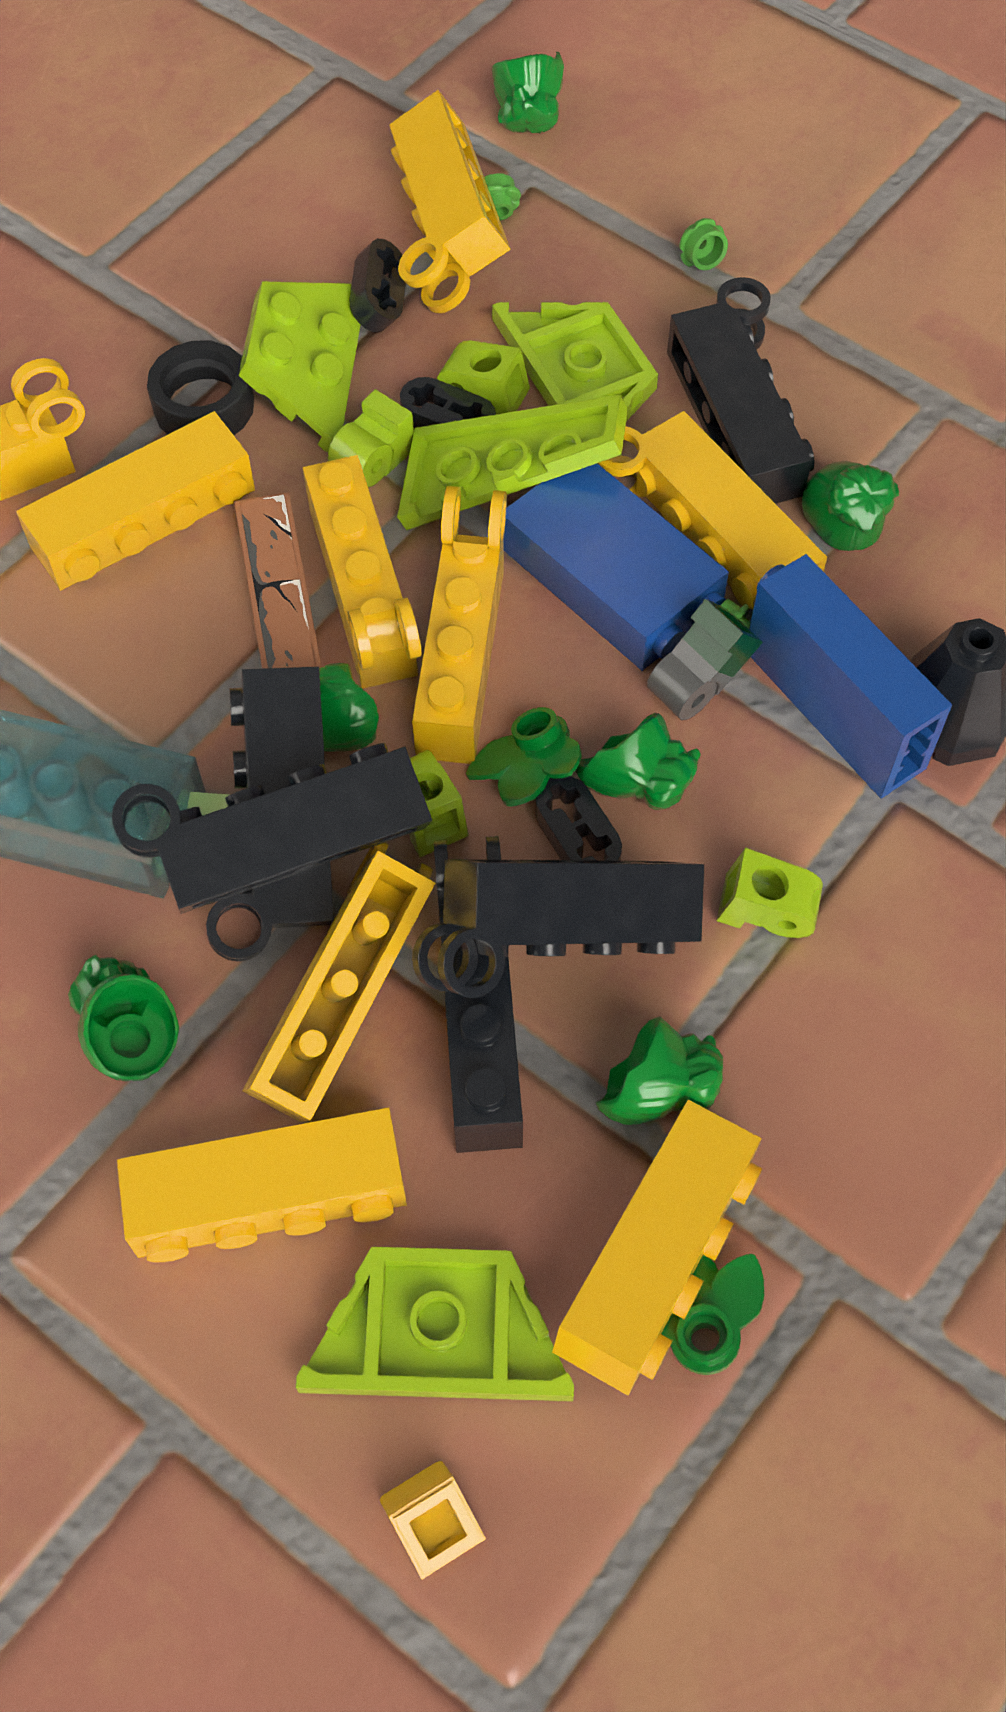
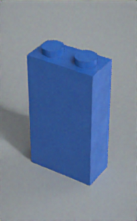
(613, 561)
(846, 676)

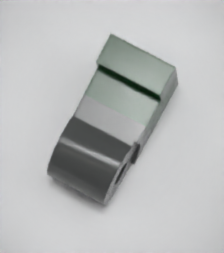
(703, 660)

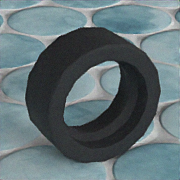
(194, 362)

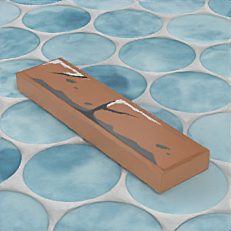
(277, 582)

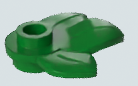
(528, 757)
(725, 1305)

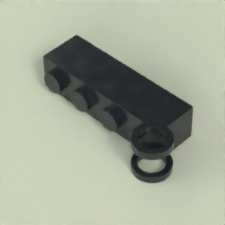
(737, 393)
(280, 737)
(279, 831)
(557, 905)
(481, 1048)

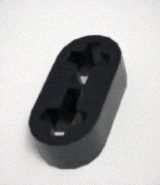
(377, 286)
(449, 402)
(588, 818)

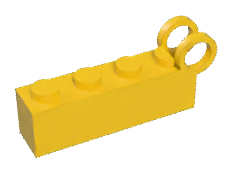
(449, 198)
(30, 438)
(712, 502)
(363, 580)
(460, 635)
(340, 985)

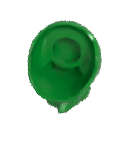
(528, 92)
(849, 503)
(347, 710)
(641, 765)
(124, 1019)
(662, 1075)

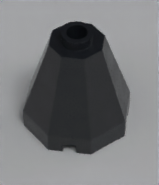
(970, 672)

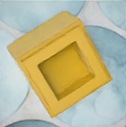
(432, 1518)

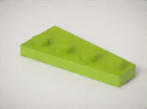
(507, 453)

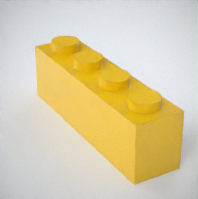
(137, 500)
(260, 1185)
(656, 1248)

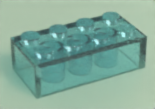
(62, 794)

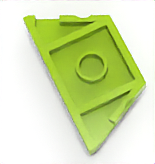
(303, 351)
(578, 353)
(437, 1329)

